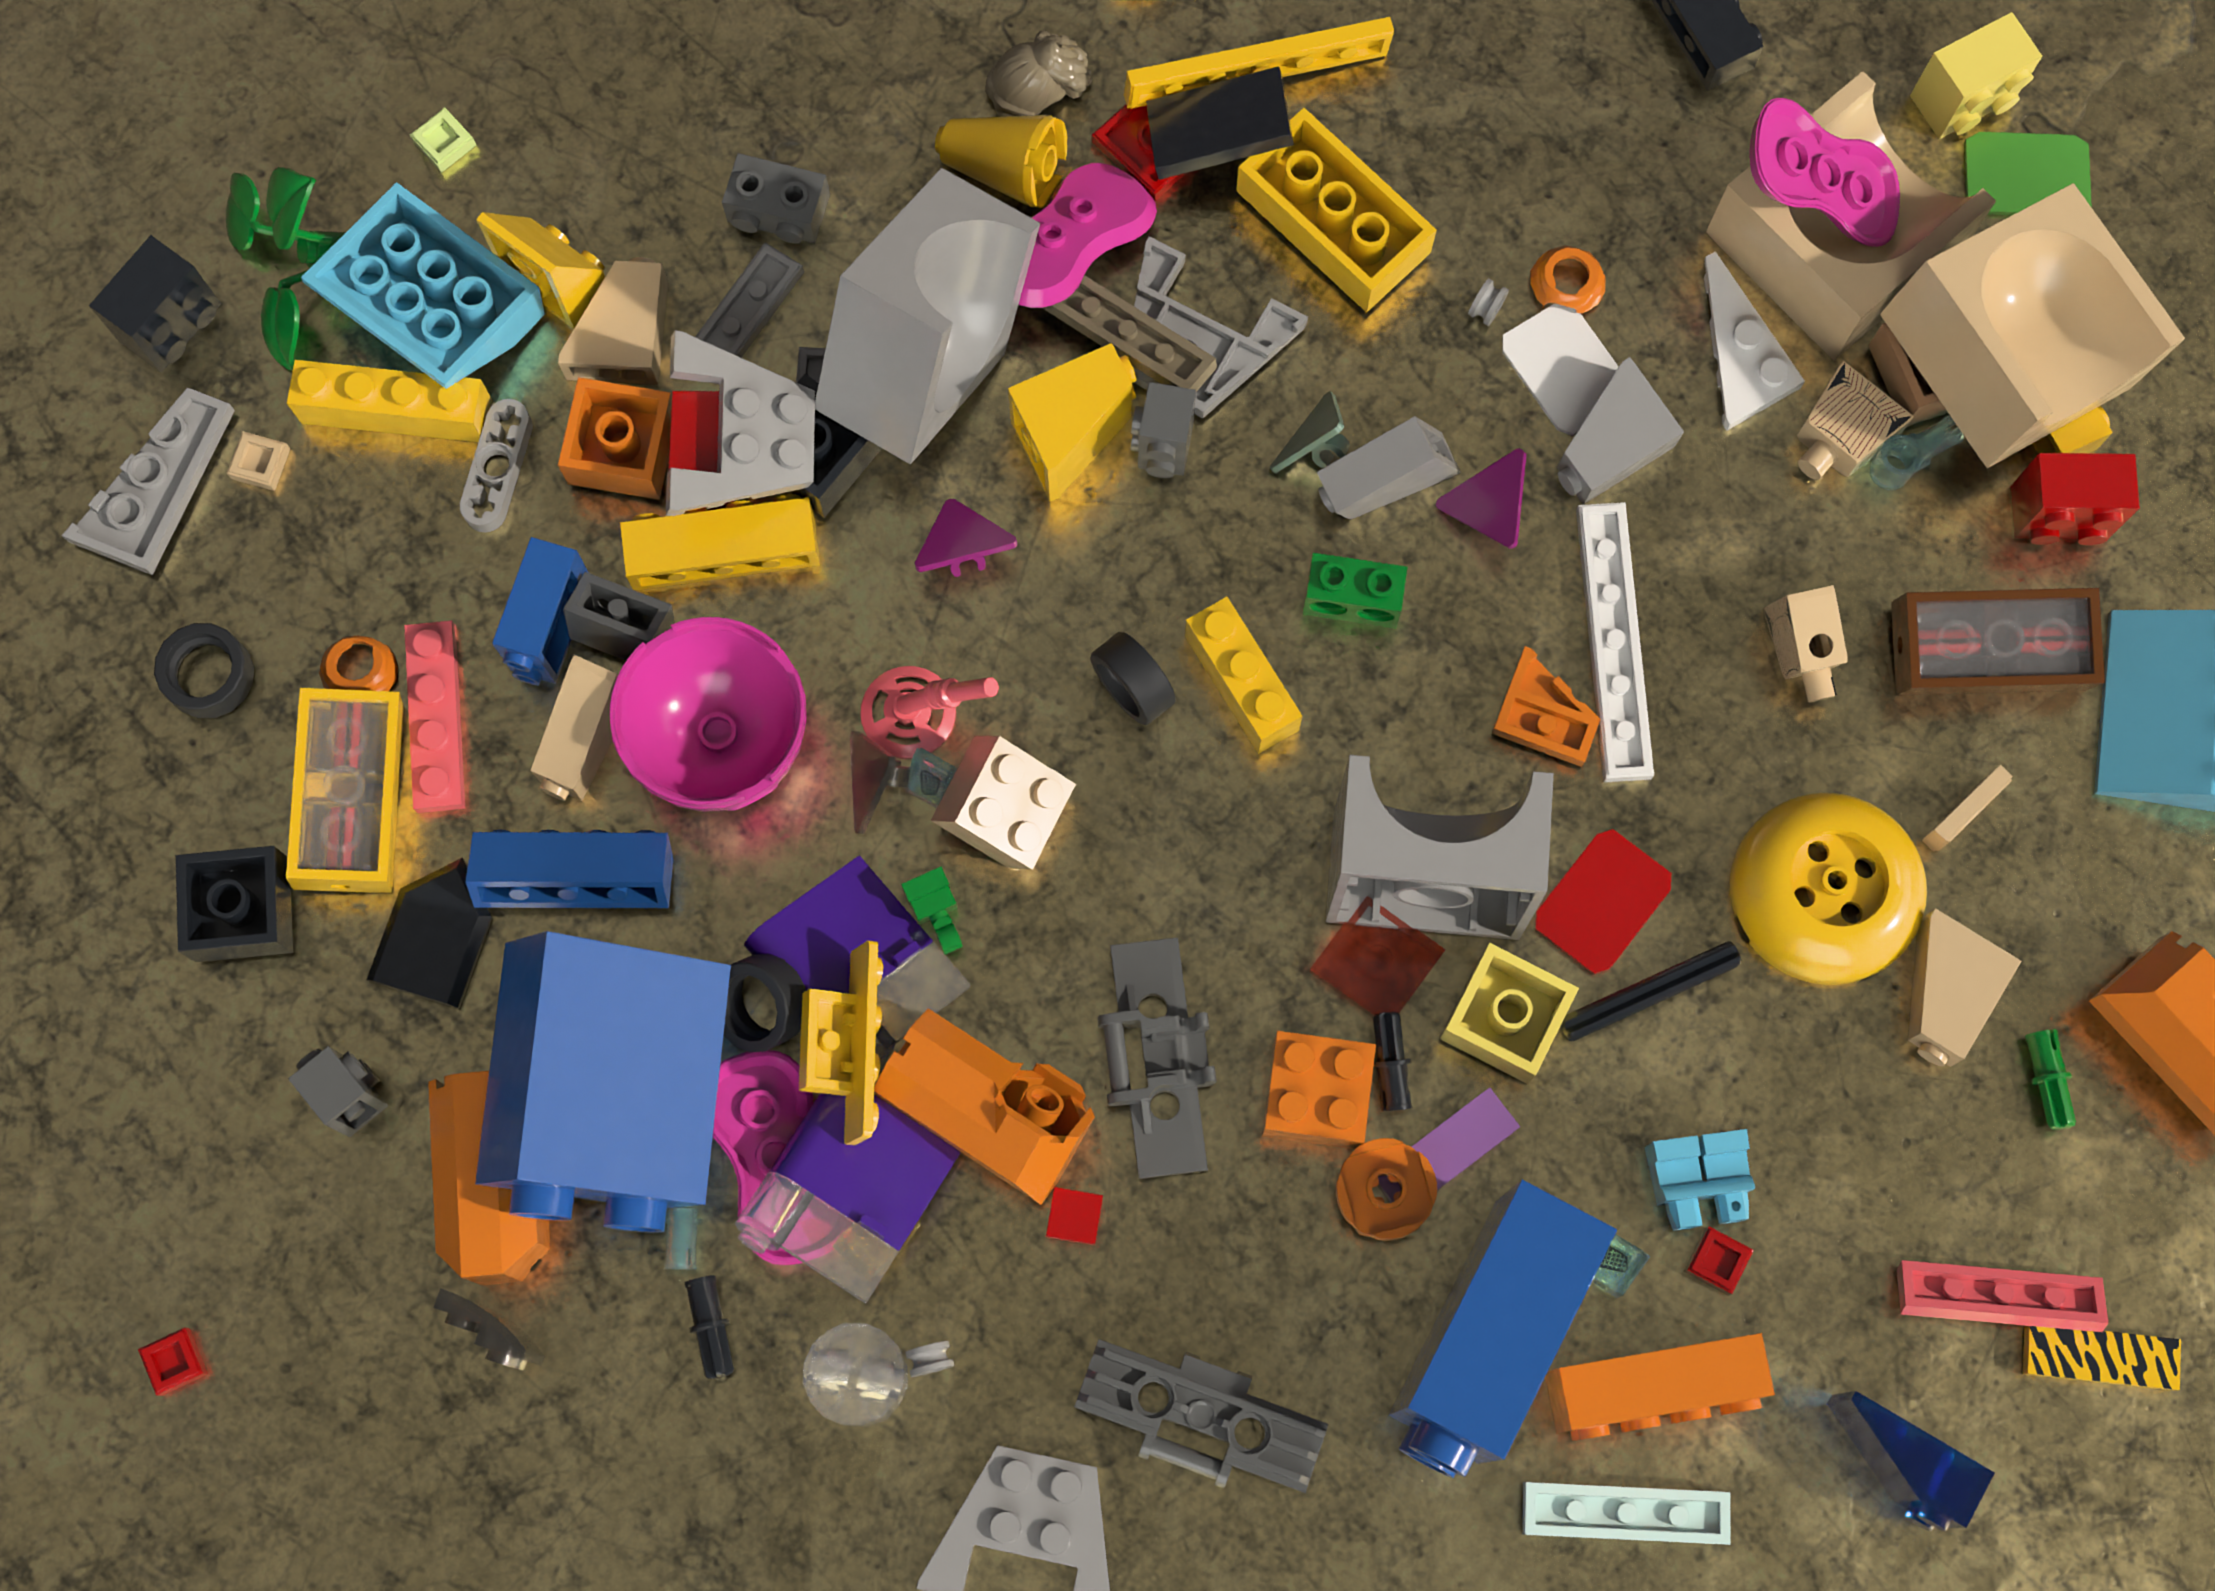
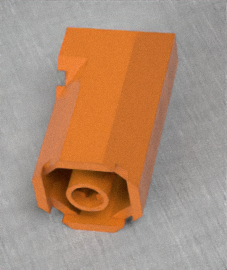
(2168, 1017)
(985, 1106)
(470, 1219)

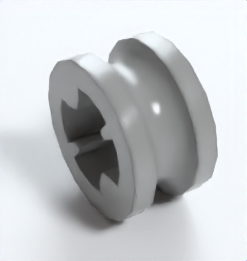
(1488, 302)
(929, 1358)

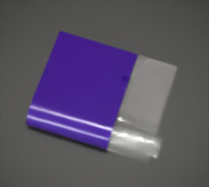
(840, 915)
(843, 1203)

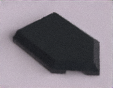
(432, 938)

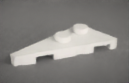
(1750, 360)

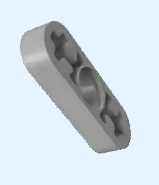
(492, 430)

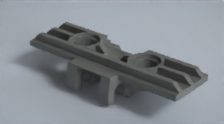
(1172, 1055)
(1208, 1402)

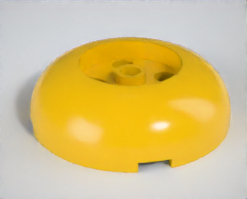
(1816, 940)

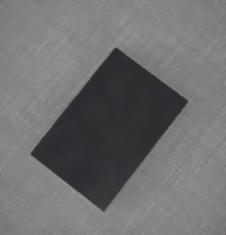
(1219, 123)

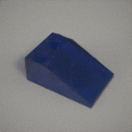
(1914, 1467)

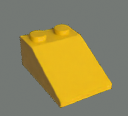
(545, 258)

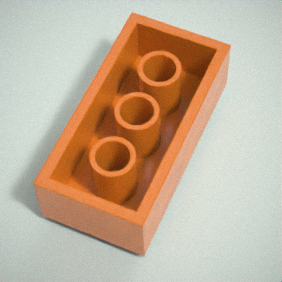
(1658, 1383)

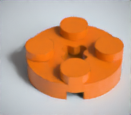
(1400, 1164)

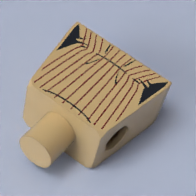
(1848, 424)
(1806, 622)

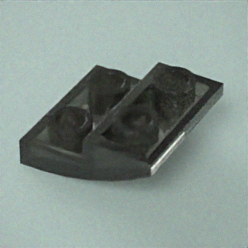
(501, 1337)

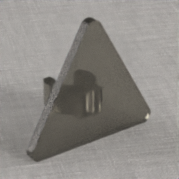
(871, 772)

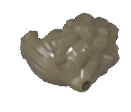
(1037, 75)

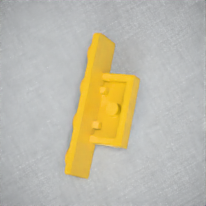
(840, 1043)

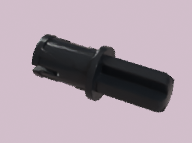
(1391, 1062)
(709, 1327)

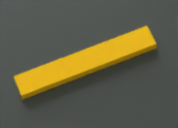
(1291, 54)

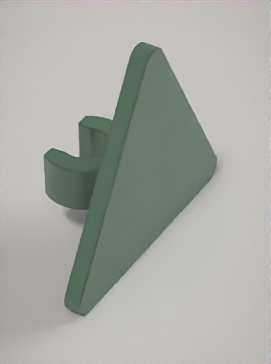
(1317, 434)

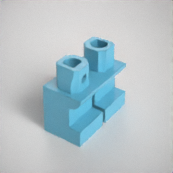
(1701, 1170)

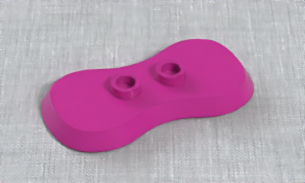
(1810, 167)
(1084, 218)
(756, 1118)

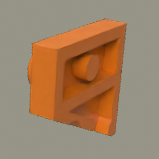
(1545, 714)

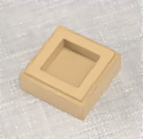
(258, 461)

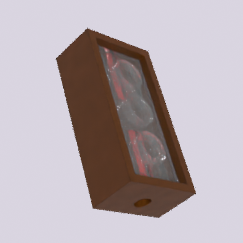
(1997, 641)

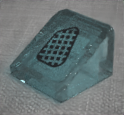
(929, 777)
(1620, 1266)

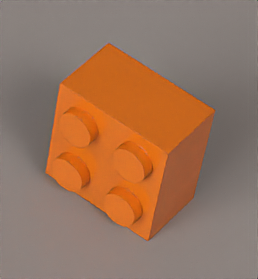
(617, 438)
(1319, 1090)

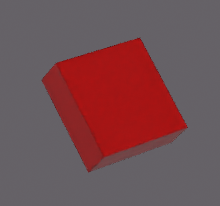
(1074, 1216)
(1718, 1260)
(172, 1361)

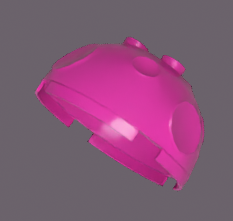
(708, 714)

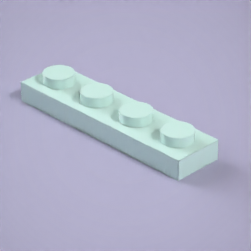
(1626, 1513)

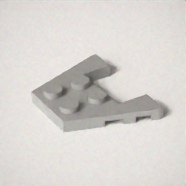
(1235, 354)
(761, 430)
(1028, 1509)

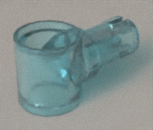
(1913, 451)

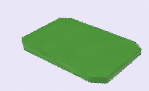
(2025, 167)

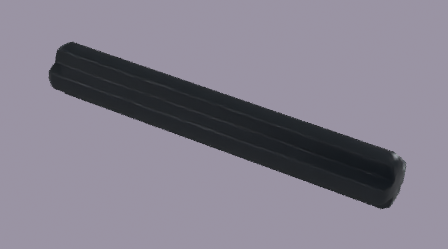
(1650, 991)

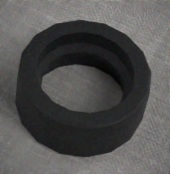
(179, 645)
(1133, 678)
(786, 990)

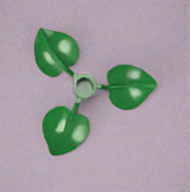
(285, 206)

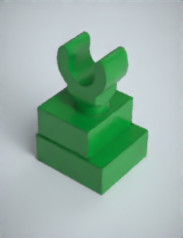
(932, 901)

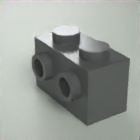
(776, 199)
(1163, 429)
(614, 616)
(338, 1089)

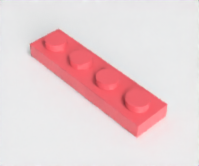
(434, 717)
(2002, 1296)

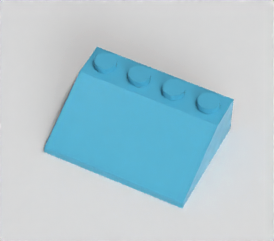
(426, 288)
(2159, 708)

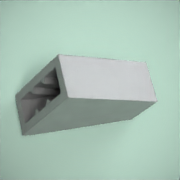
(1618, 436)
(1387, 469)

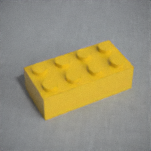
(1337, 211)

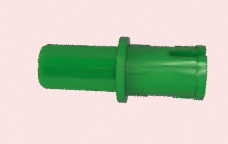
(2051, 1078)

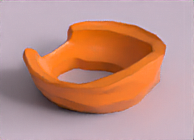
(1544, 284)
(380, 678)

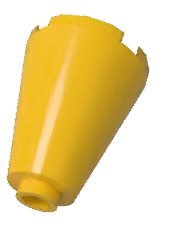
(1007, 153)

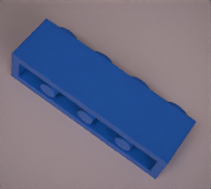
(569, 869)

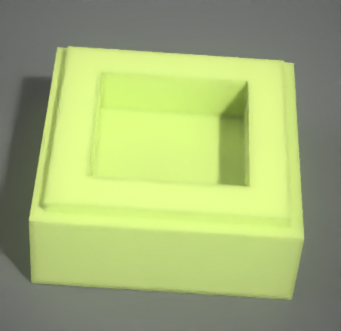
(443, 140)

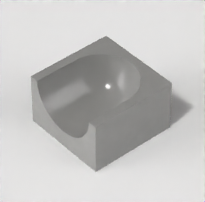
(924, 314)
(1439, 870)

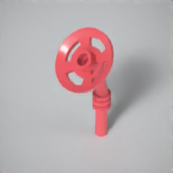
(916, 707)

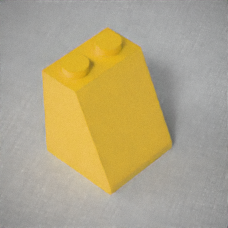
(1072, 414)

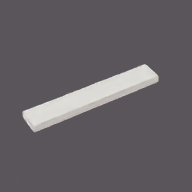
(1614, 642)

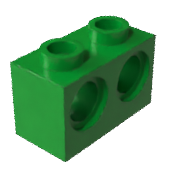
(1355, 590)

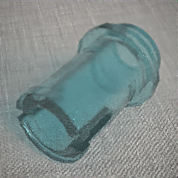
(681, 1238)

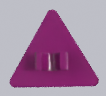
(1491, 499)
(961, 536)

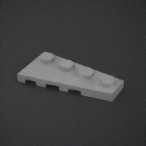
(151, 493)

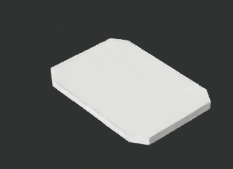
(1560, 364)

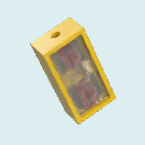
(345, 790)

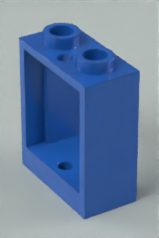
(533, 624)

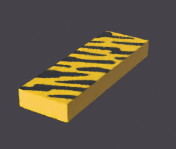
(2103, 1357)

